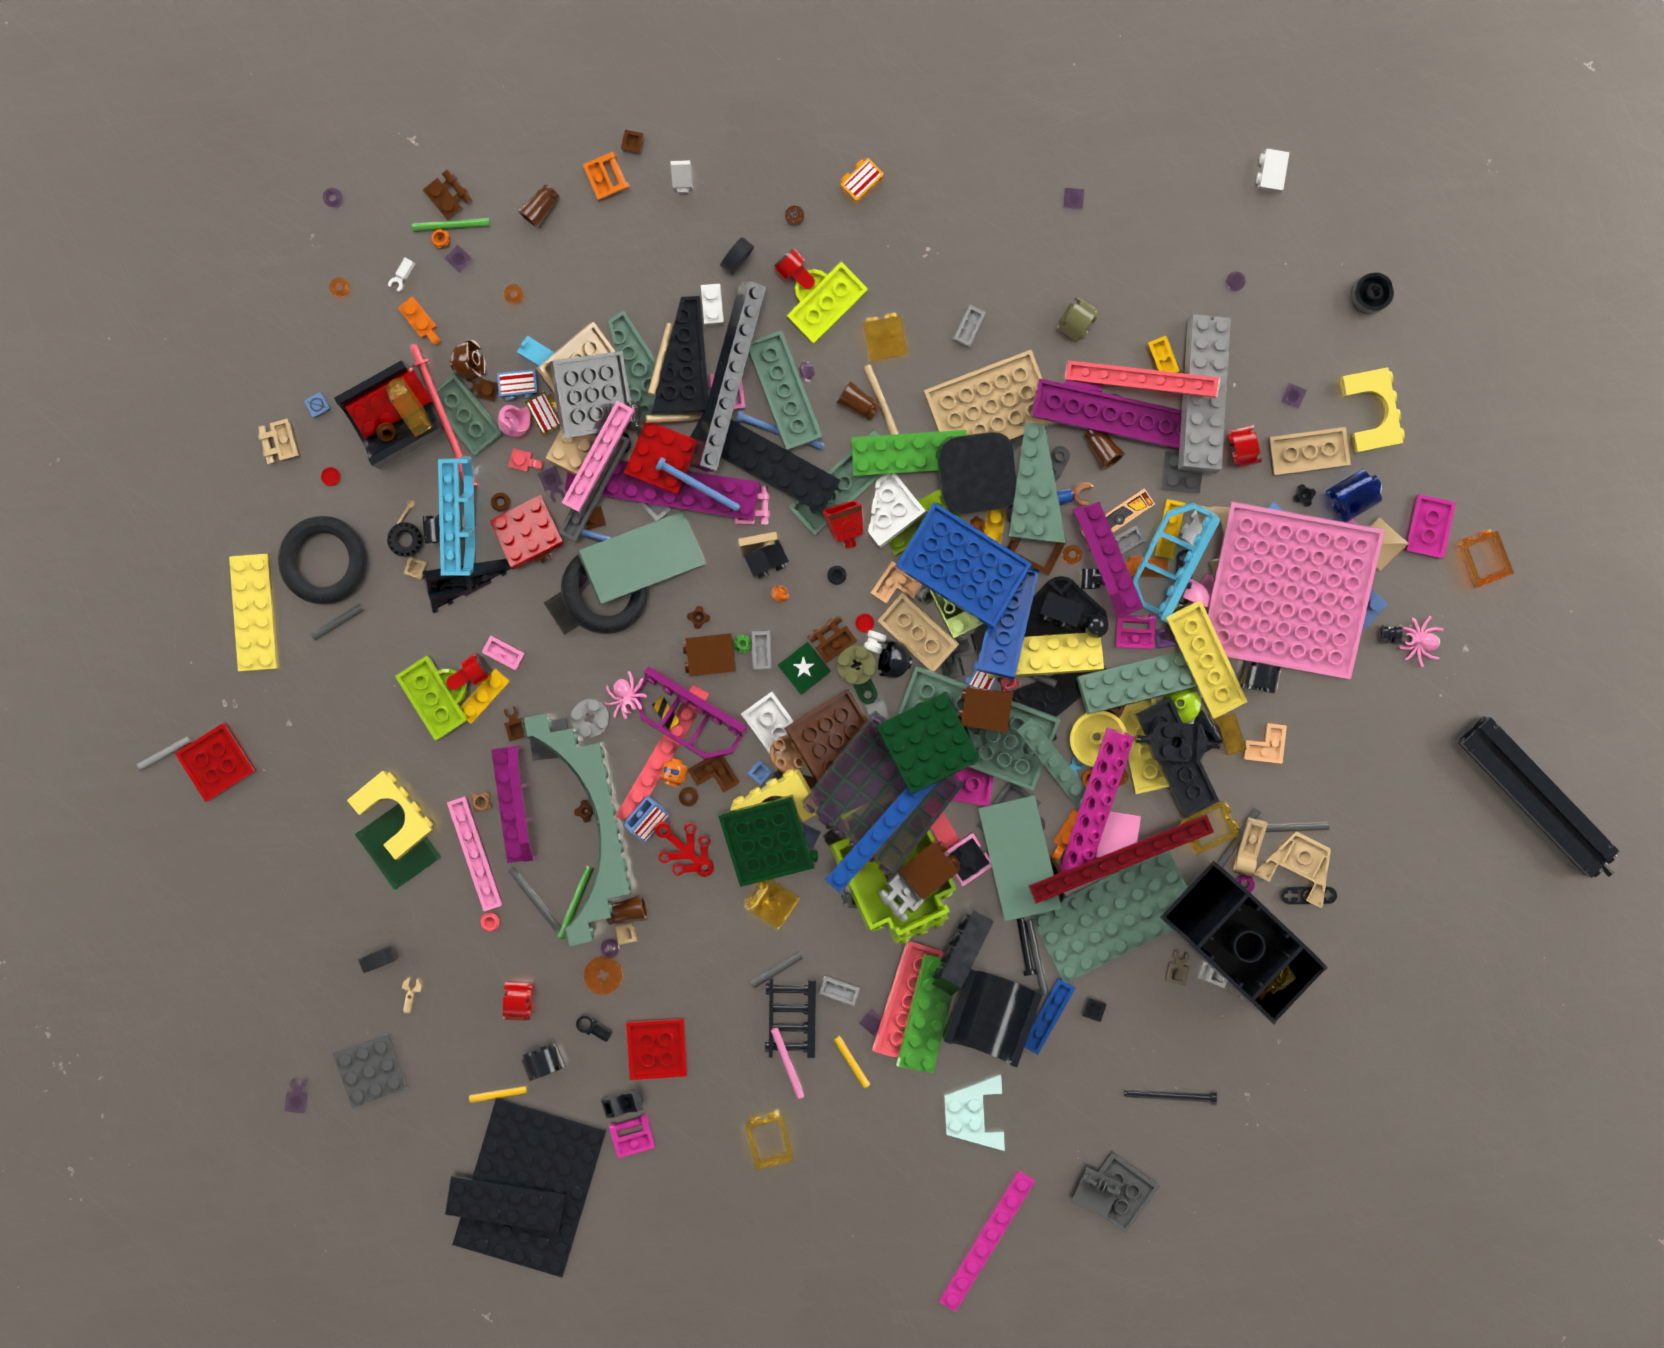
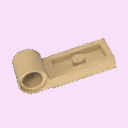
(1249, 847)

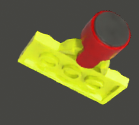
(820, 295)

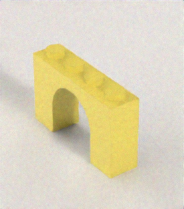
(1379, 384)
(790, 784)
(415, 825)

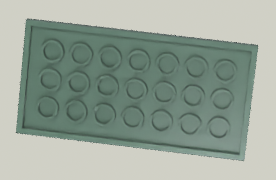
(999, 752)
(1110, 916)

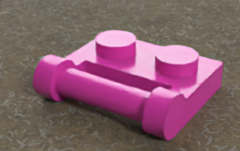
(1135, 637)
(633, 1142)

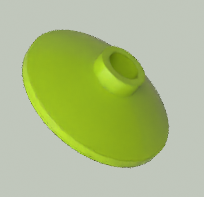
(1191, 707)

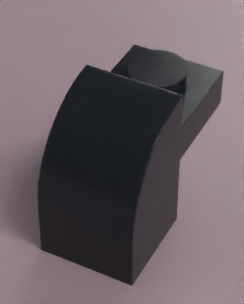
(622, 1103)

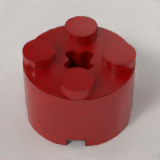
(1245, 446)
(517, 1001)

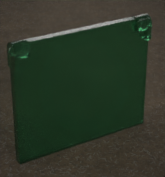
(408, 866)

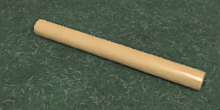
(660, 360)
(880, 399)

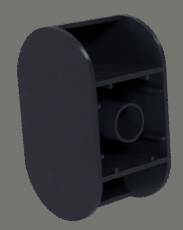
(1242, 940)

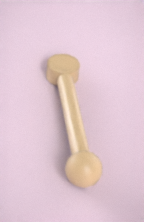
(410, 504)

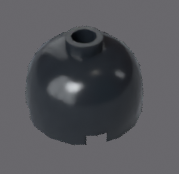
(894, 659)

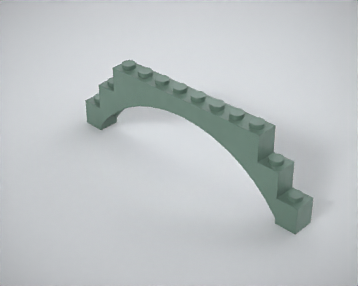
(589, 769)

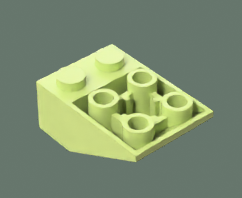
(956, 619)

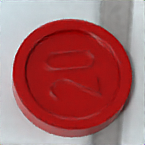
(330, 476)
(864, 622)

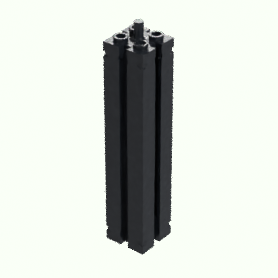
(1538, 798)

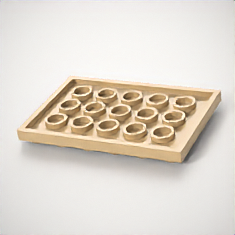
(989, 399)

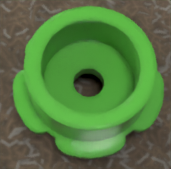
(737, 644)

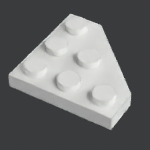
(892, 509)

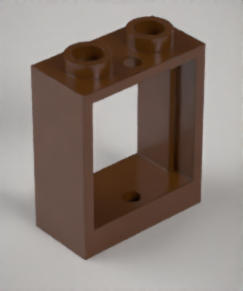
(1050, 562)

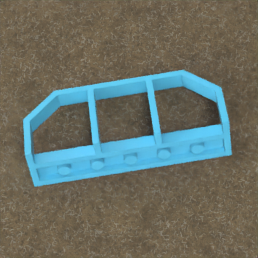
(450, 516)
(1191, 559)

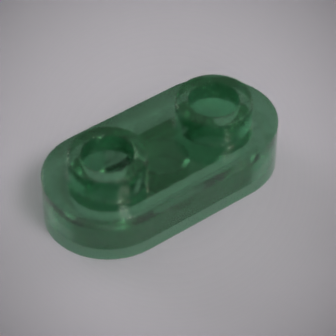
(862, 688)

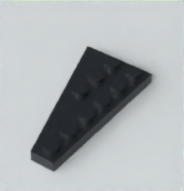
(684, 370)
(1051, 699)

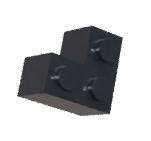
(766, 559)

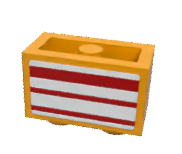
(861, 180)

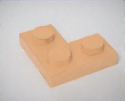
(894, 579)
(1270, 750)

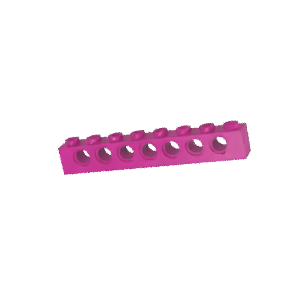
(1098, 798)

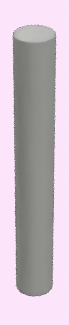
(164, 753)

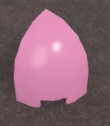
(1196, 591)

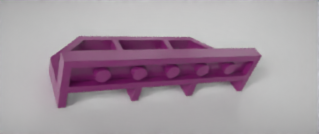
(1108, 559)
(702, 707)
(511, 804)

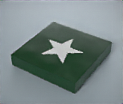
(804, 668)

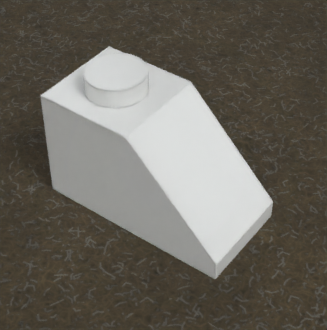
(681, 176)

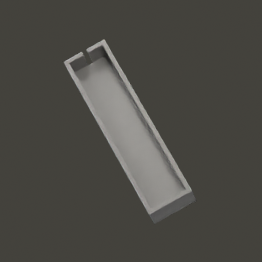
(1204, 416)

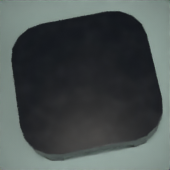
(976, 472)
(1065, 588)

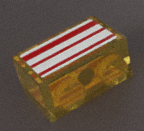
(544, 413)
(1231, 733)

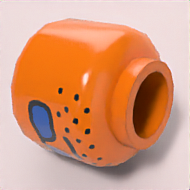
(673, 772)

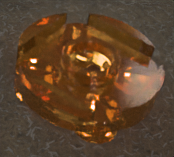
(598, 985)

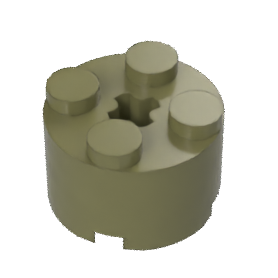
(1077, 319)
(846, 660)

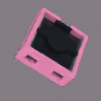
(971, 858)

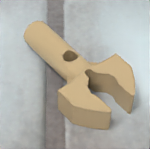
(410, 993)

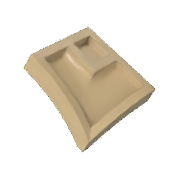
(751, 543)
(1391, 543)

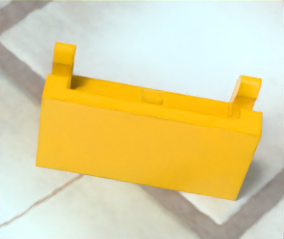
(1164, 355)

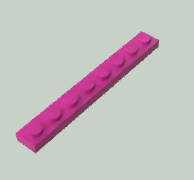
(987, 1241)

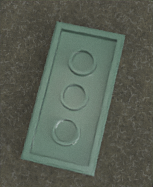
(467, 415)

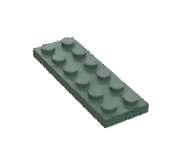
(784, 390)
(847, 490)
(1135, 682)

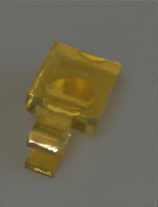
(1281, 980)

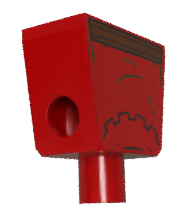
(845, 522)

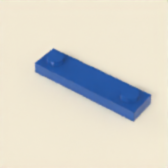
(1049, 1015)

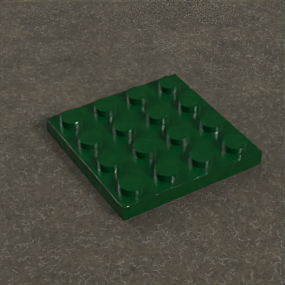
(928, 743)
(766, 840)

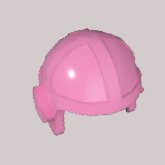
(514, 420)

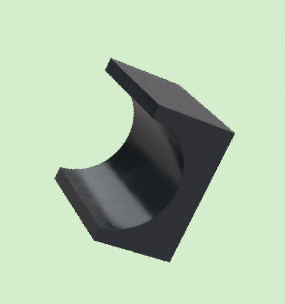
(404, 441)
(993, 1015)

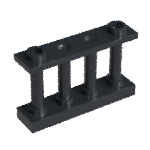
(808, 1009)

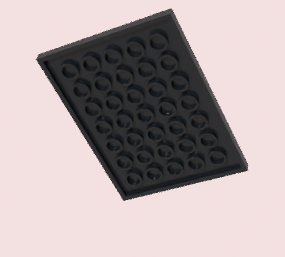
(540, 1153)

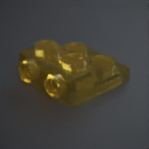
(885, 337)
(771, 902)

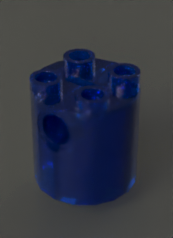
(1355, 494)

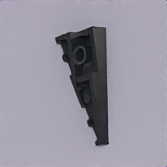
(446, 588)

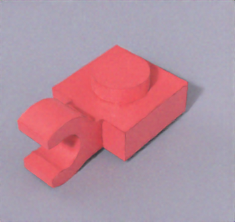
(522, 460)

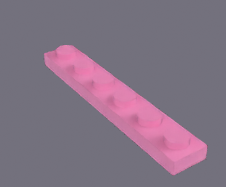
(598, 456)
(474, 853)

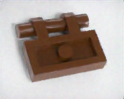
(443, 200)
(836, 643)

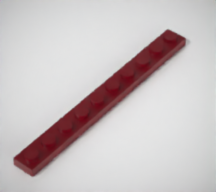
(1120, 859)

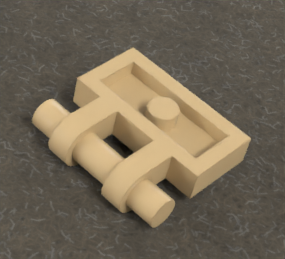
(283, 438)

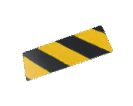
(662, 707)

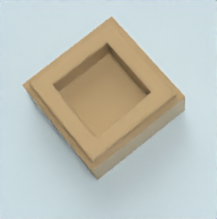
(415, 567)
(625, 933)

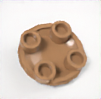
(785, 755)

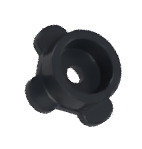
(1302, 489)

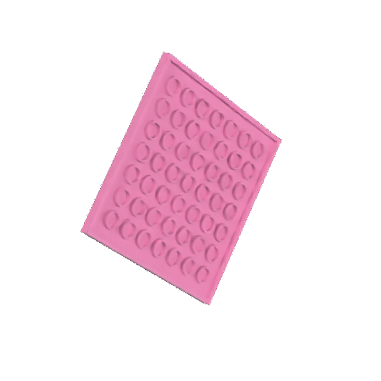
(1293, 589)

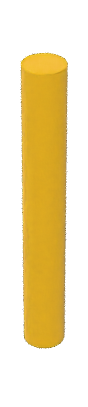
(851, 1061)
(498, 1094)

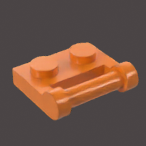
(599, 178)

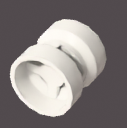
(875, 641)

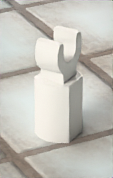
(402, 273)

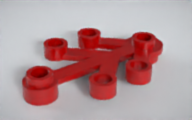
(687, 851)

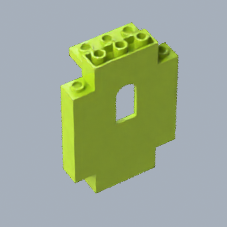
(874, 913)

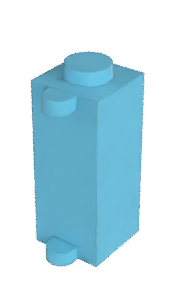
(534, 351)

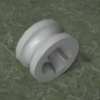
(924, 595)

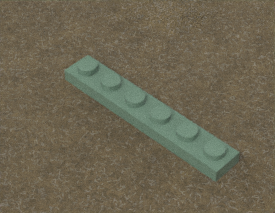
(1053, 761)

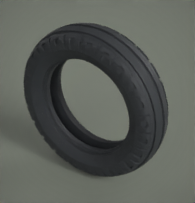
(291, 545)
(590, 620)

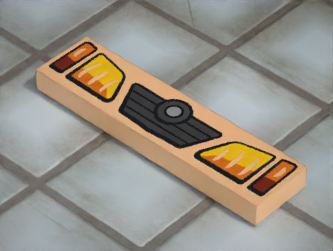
(1128, 510)

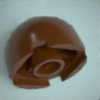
(467, 360)

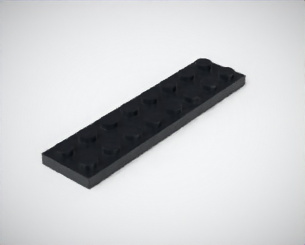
(776, 466)

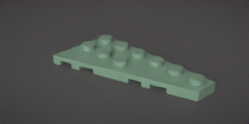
(638, 362)
(1036, 499)

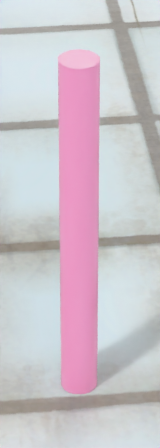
(787, 1063)

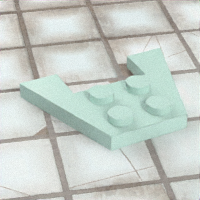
(966, 1113)

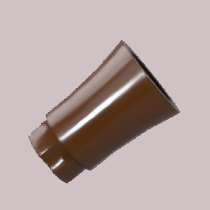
(539, 205)
(858, 401)
(1104, 448)
(629, 910)

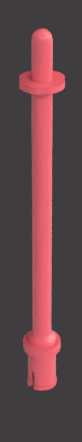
(420, 363)

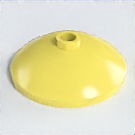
(1083, 730)

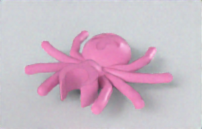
(1422, 641)
(625, 696)

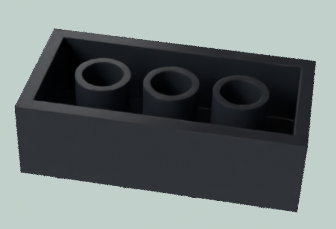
(962, 952)

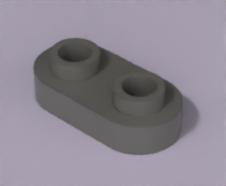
(1059, 464)

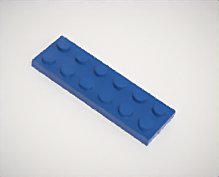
(1004, 642)

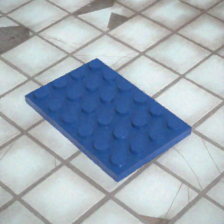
(963, 565)

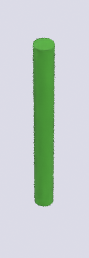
(450, 224)
(576, 900)

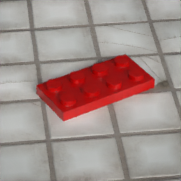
(376, 408)

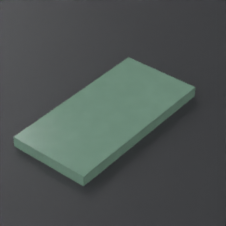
(641, 558)
(1017, 855)

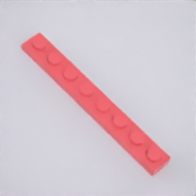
(1143, 379)
(663, 752)

